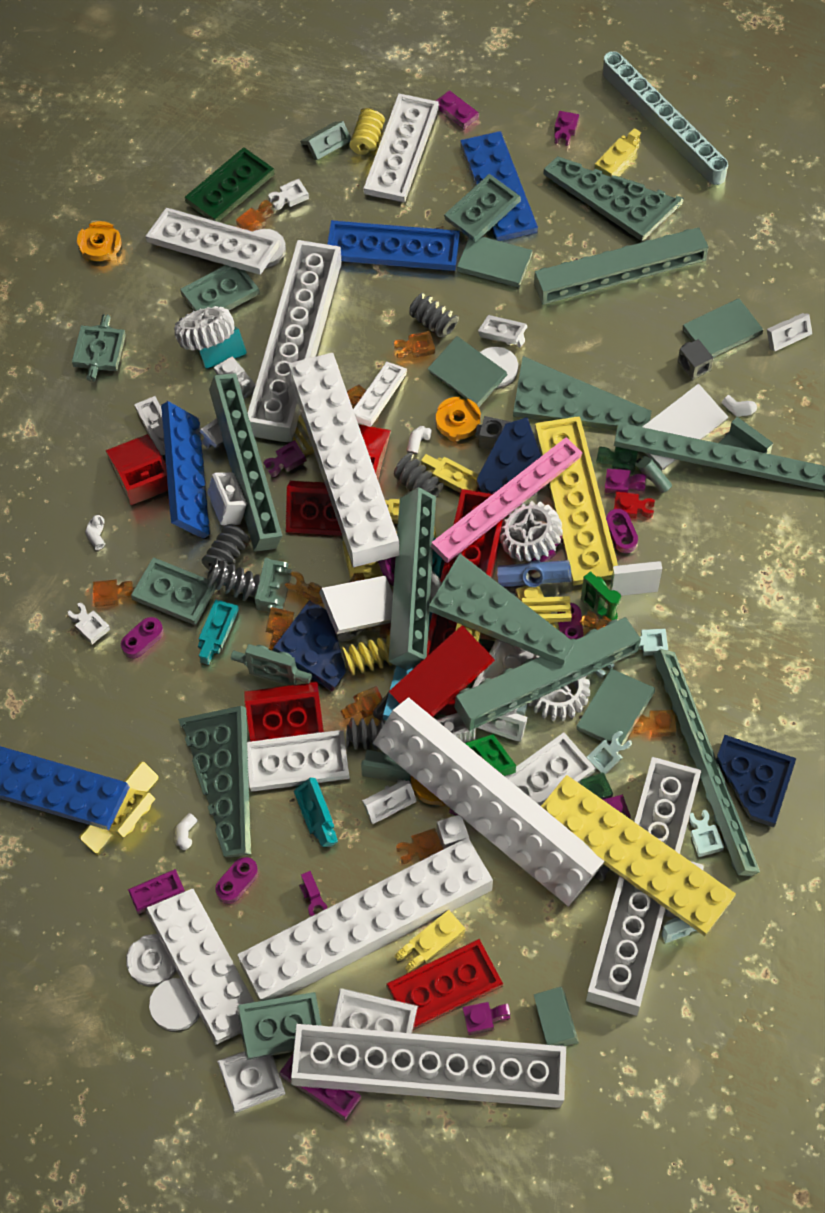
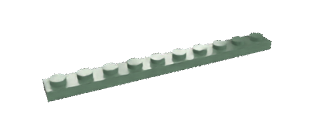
(720, 456)
(705, 760)

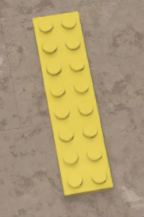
(578, 504)
(640, 856)

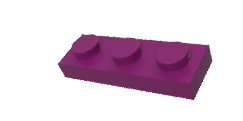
(336, 1100)

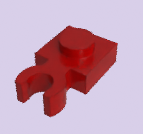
(632, 505)

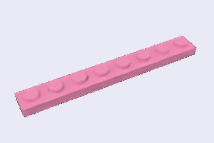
(506, 500)

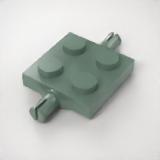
(98, 348)
(271, 665)

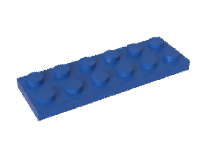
(490, 155)
(395, 245)
(185, 470)
(60, 789)

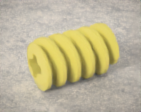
(366, 131)
(367, 656)

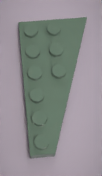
(617, 198)
(555, 396)
(487, 607)
(221, 766)

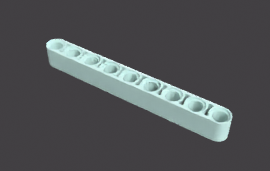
(665, 118)

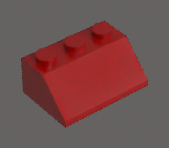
(310, 509)
(283, 711)

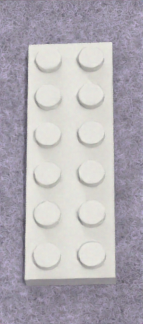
(401, 148)
(213, 241)
(201, 962)

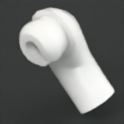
(741, 408)
(417, 436)
(94, 530)
(181, 831)

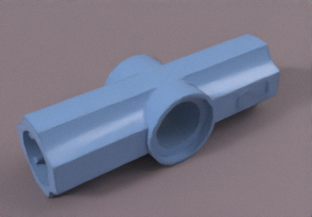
(549, 573)

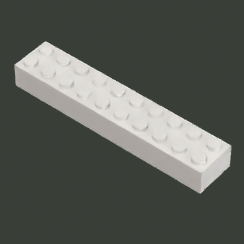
(293, 338)
(344, 460)
(488, 801)
(634, 916)
(365, 922)
(429, 1065)

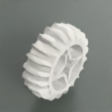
(204, 328)
(537, 537)
(568, 702)

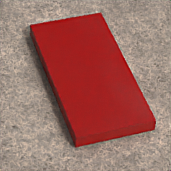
(444, 672)
(447, 983)

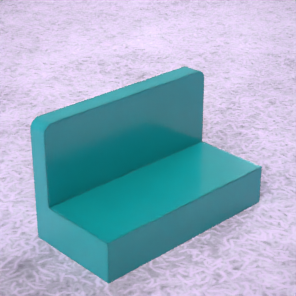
(230, 347)

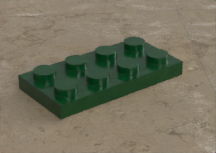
(229, 185)

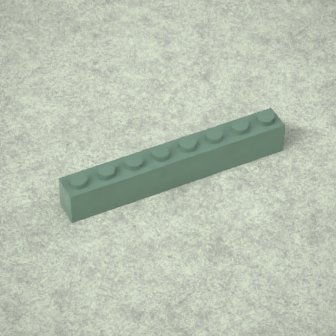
(620, 265)
(245, 461)
(412, 579)
(541, 676)

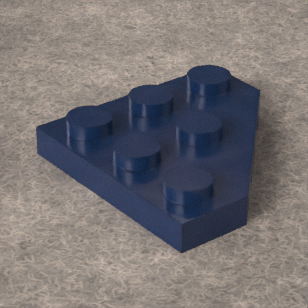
(509, 457)
(314, 646)
(756, 776)

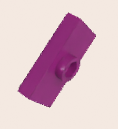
(156, 890)

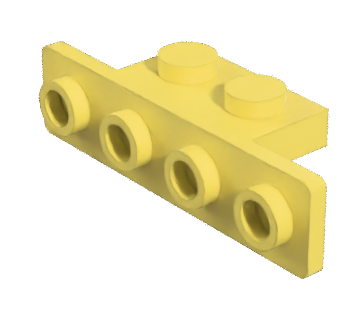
(135, 804)

